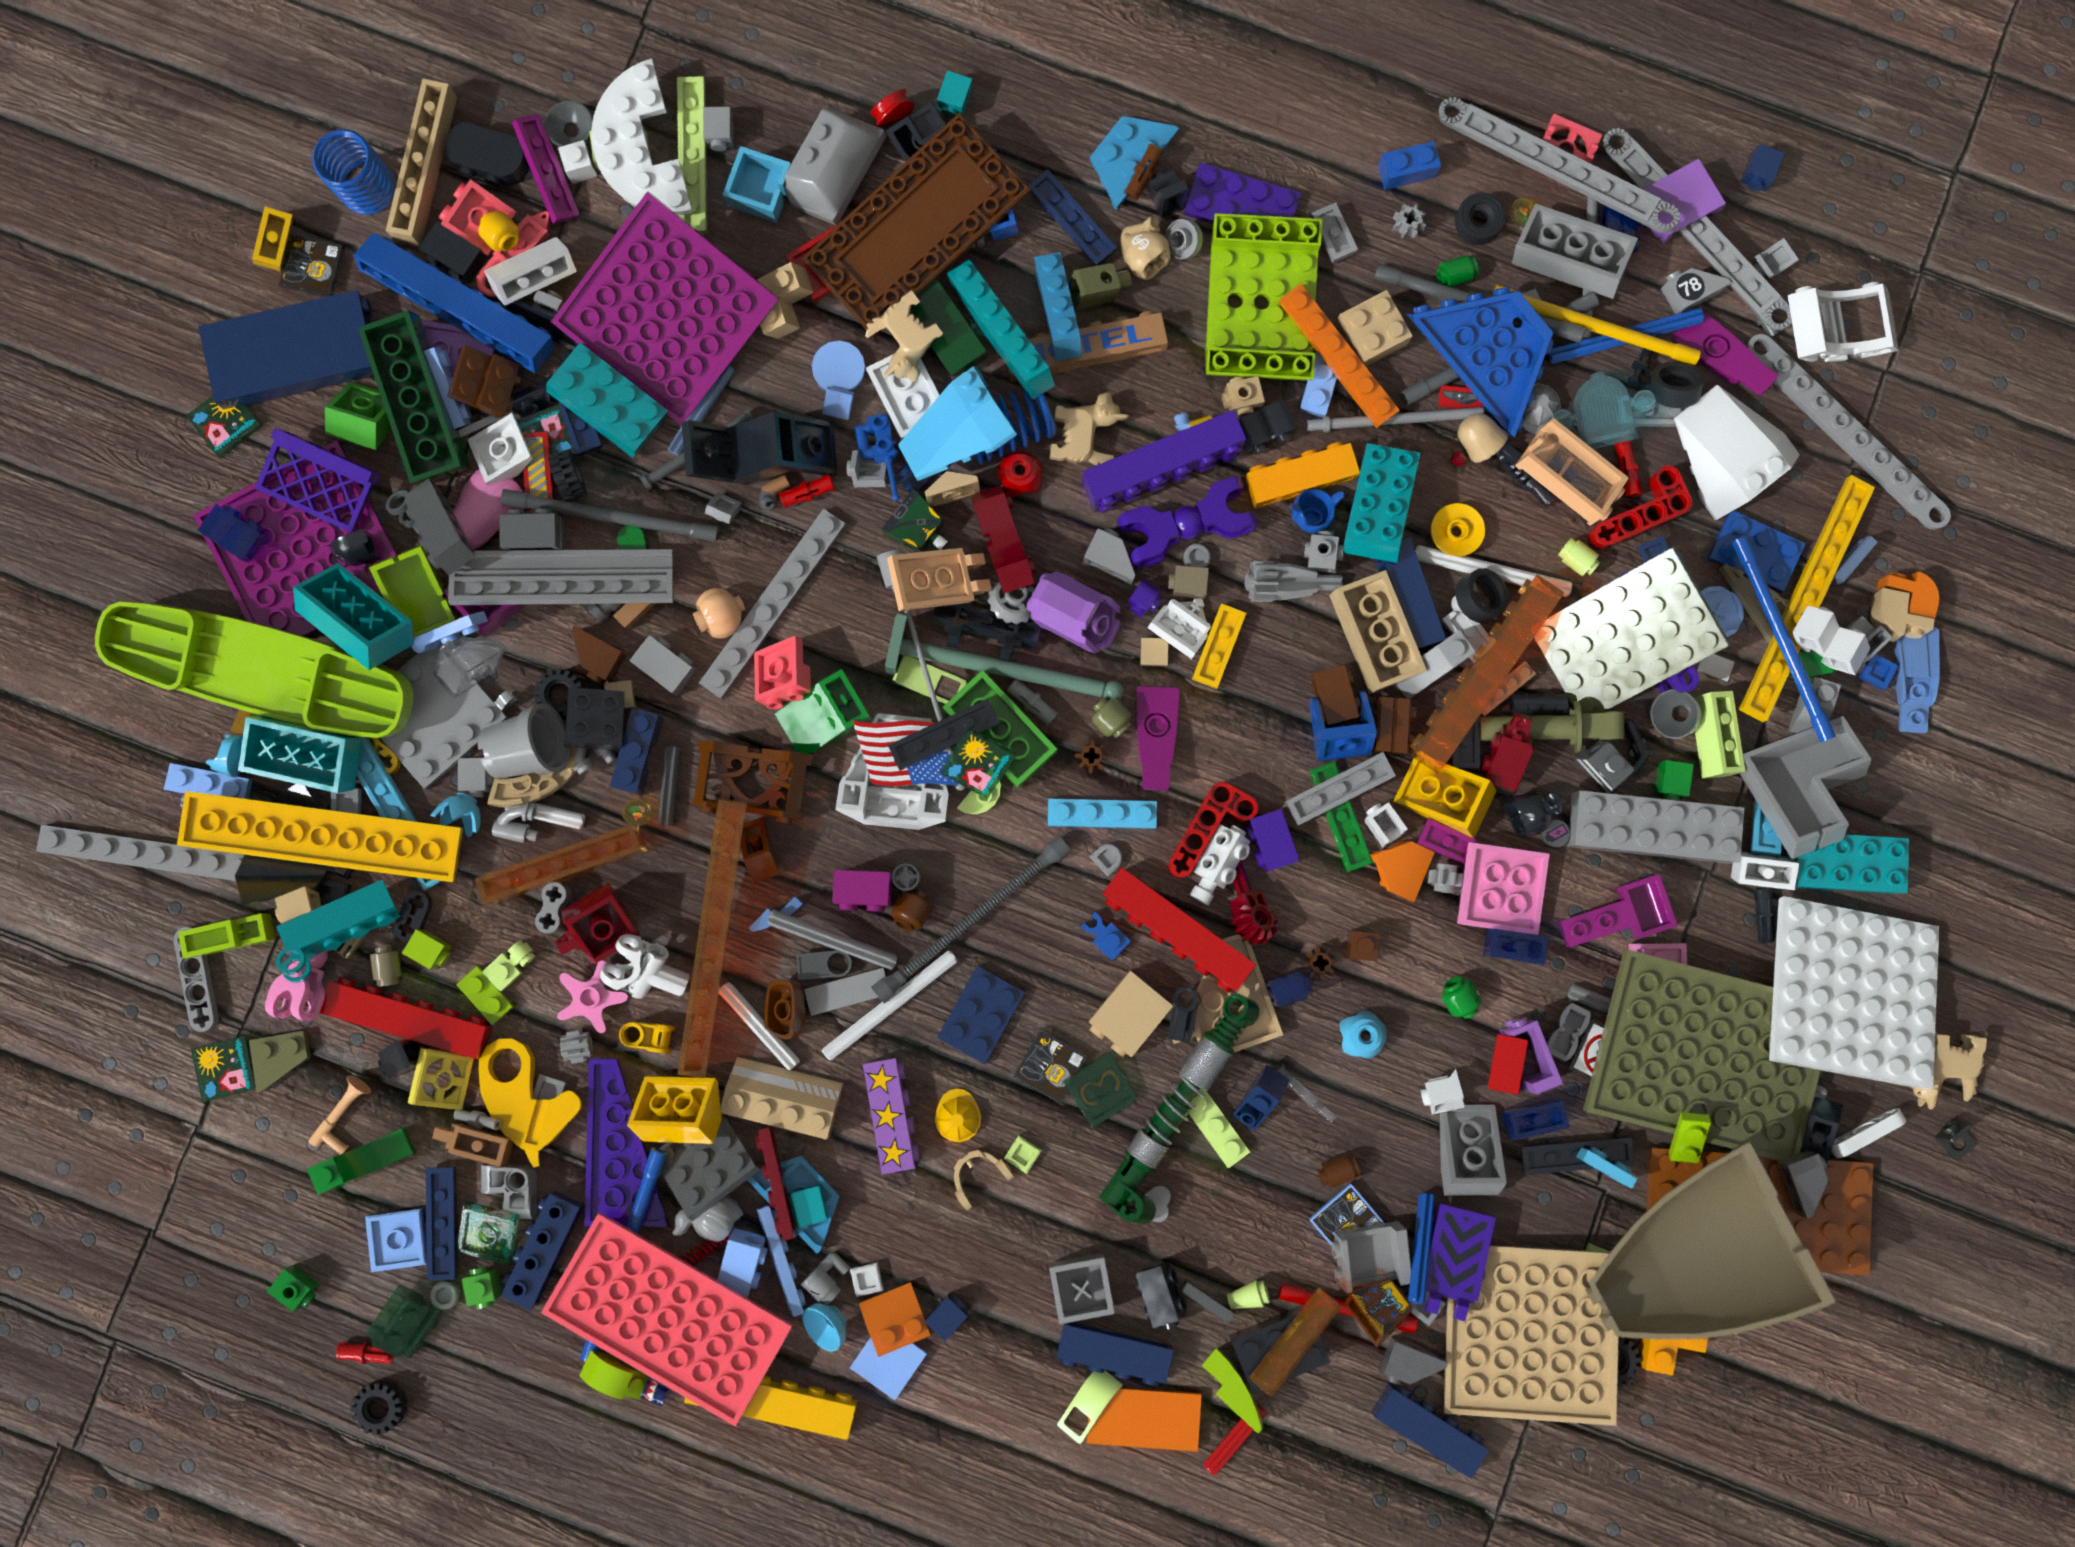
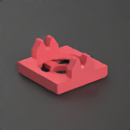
(1589, 136)

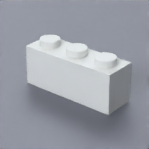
(530, 271)

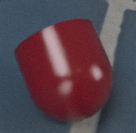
(1458, 459)

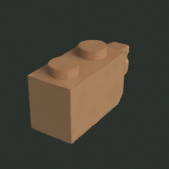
(476, 1143)

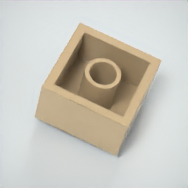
(1374, 328)

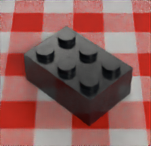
(1257, 1340)

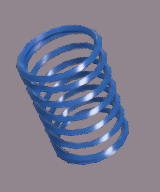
(337, 183)
(1025, 428)

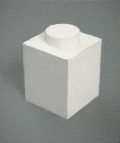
(577, 162)

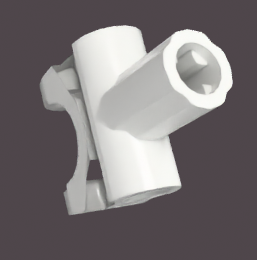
(649, 973)

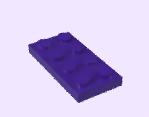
(1232, 193)

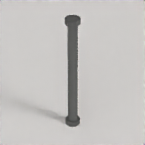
(679, 460)

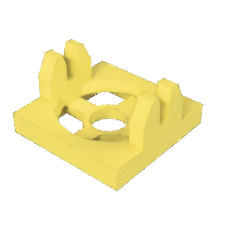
(456, 1098)

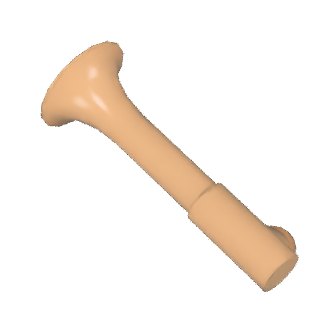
(355, 1089)

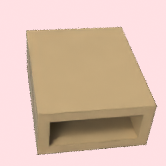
(1129, 1015)

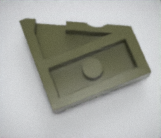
(277, 1057)

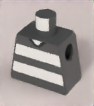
(1605, 765)

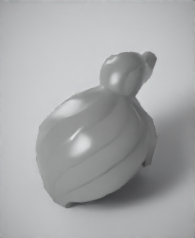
(712, 1224)

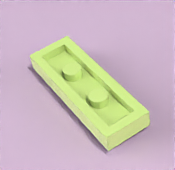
(1217, 1129)

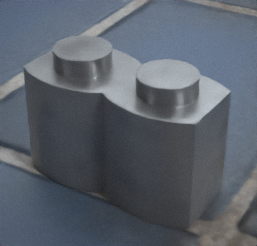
(1570, 1025)

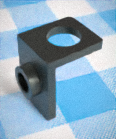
(1950, 1133)

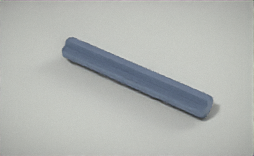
(702, 409)

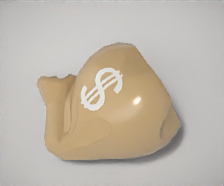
(1144, 248)

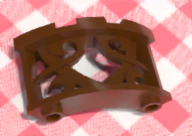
(724, 755)

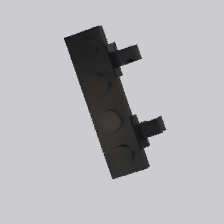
(966, 619)

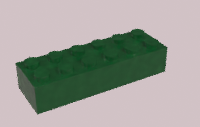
(412, 398)

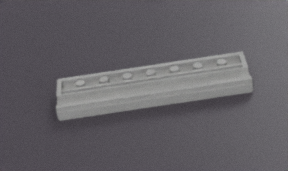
(564, 577)

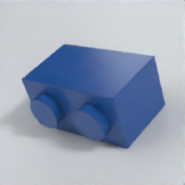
(1409, 165)

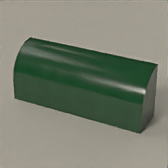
(958, 346)

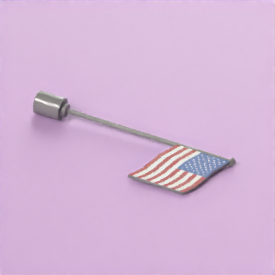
(877, 736)

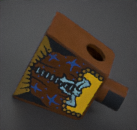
(1380, 1308)

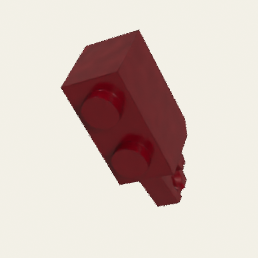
(1510, 753)

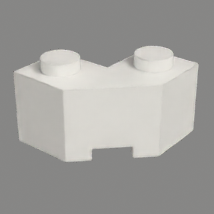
(1838, 646)

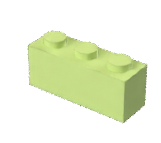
(1719, 736)

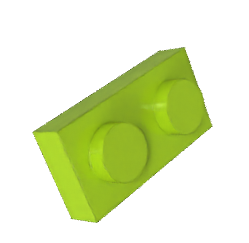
(485, 996)
(1689, 1137)

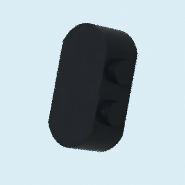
(486, 154)

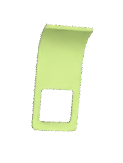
(911, 676)
(1091, 1400)

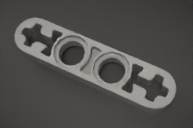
(191, 980)

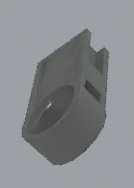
(817, 965)

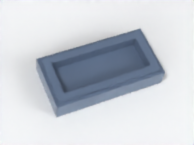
(1853, 559)

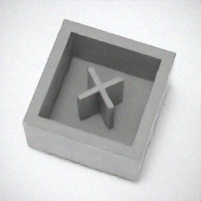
(1081, 1288)

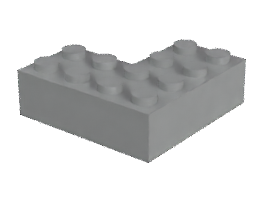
(1793, 784)

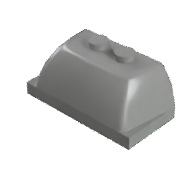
(831, 164)

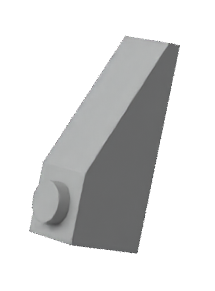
(1438, 662)

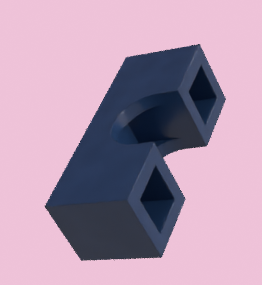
(631, 766)

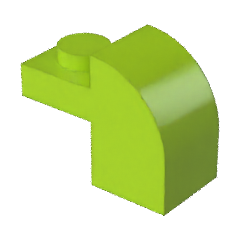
(612, 1377)

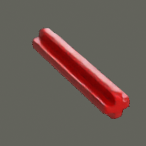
(1230, 1444)

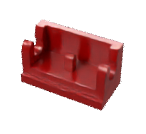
(1507, 1064)

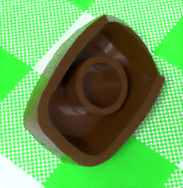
(785, 1009)

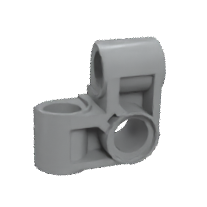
(517, 1197)

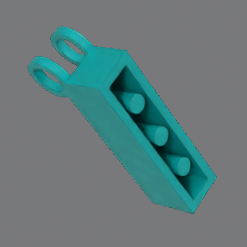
(333, 925)

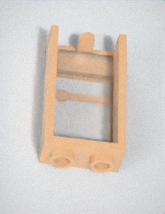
(1573, 471)

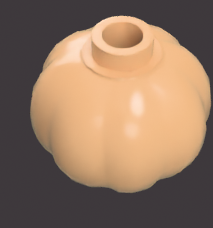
(718, 612)

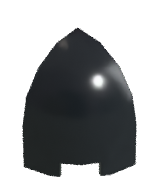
(355, 548)

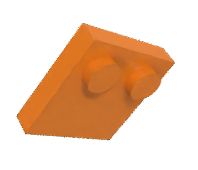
(894, 1319)

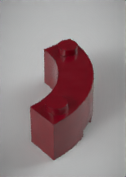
(1004, 546)

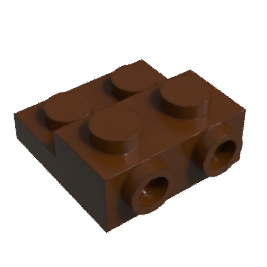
(484, 381)

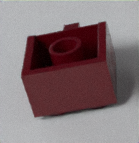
(596, 924)

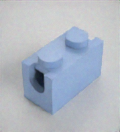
(741, 1261)

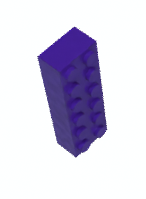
(1163, 461)

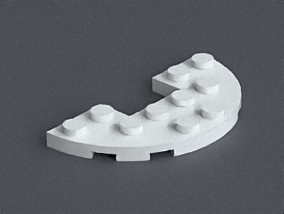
(622, 145)

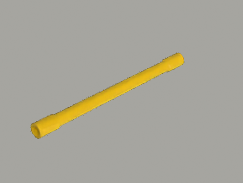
(1674, 350)

